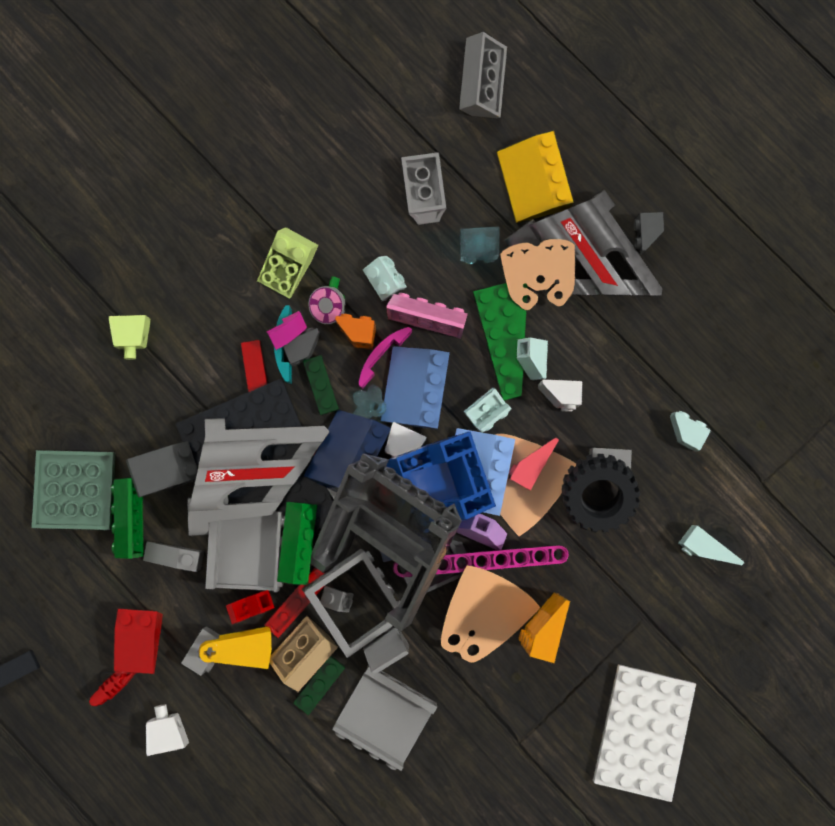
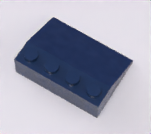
(344, 444)

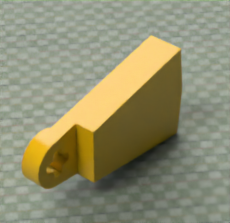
(241, 648)

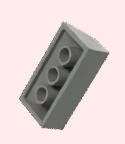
(483, 76)

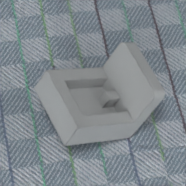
(336, 599)

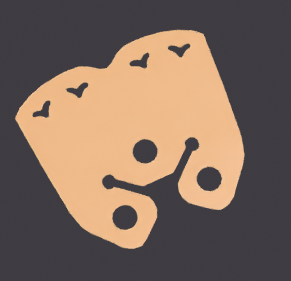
(538, 261)

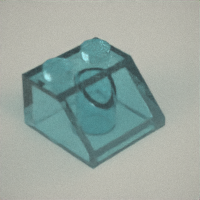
(479, 244)

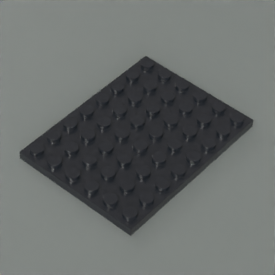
(261, 408)

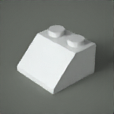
(562, 393)

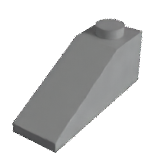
(174, 556)

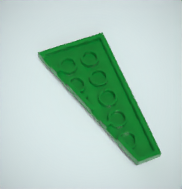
(503, 327)

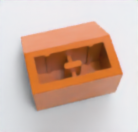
(358, 331)

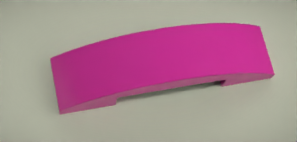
(397, 337)

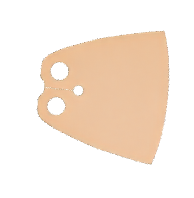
(523, 507)
(488, 607)

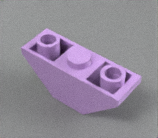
(483, 531)

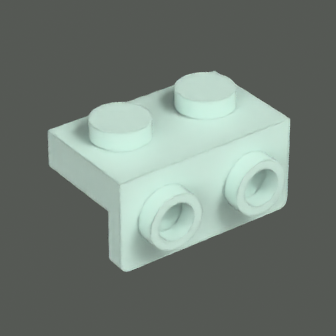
(384, 277)
(487, 410)

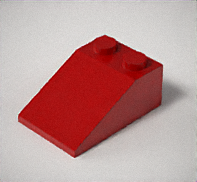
(136, 640)

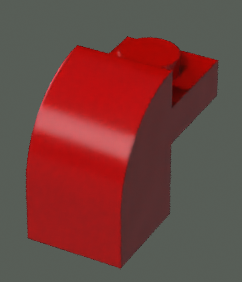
(249, 606)

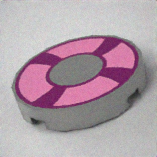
(326, 304)

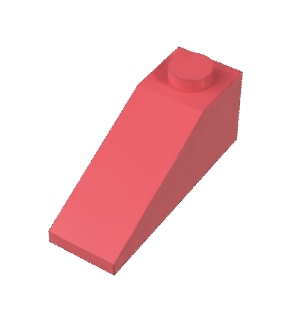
(530, 467)

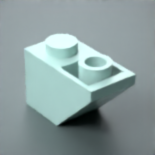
(533, 357)
(689, 432)

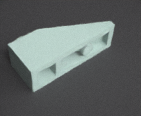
(701, 544)

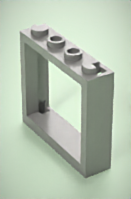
(327, 577)

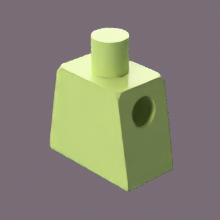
(129, 333)

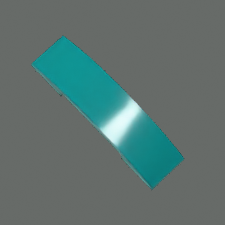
(284, 367)

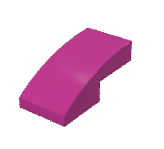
(289, 330)

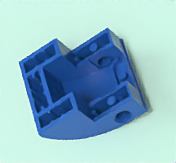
(448, 473)

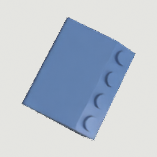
(415, 387)

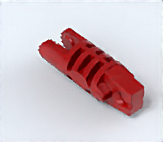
(110, 687)

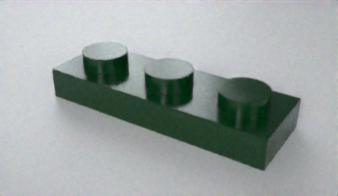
(321, 385)
(319, 685)

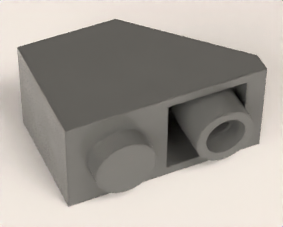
(648, 228)
(302, 346)

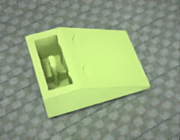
(287, 262)

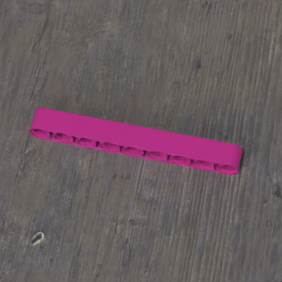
(490, 559)

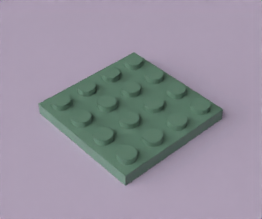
(73, 490)

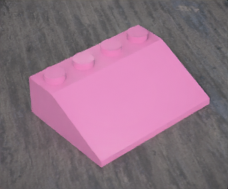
(426, 315)

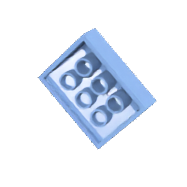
(495, 457)

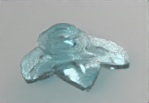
(367, 401)

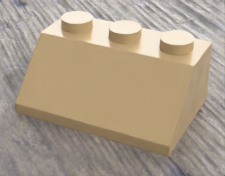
(302, 654)

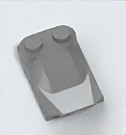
(424, 187)

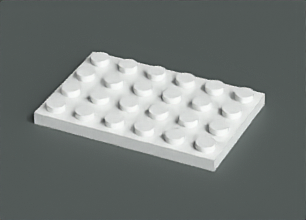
(644, 733)

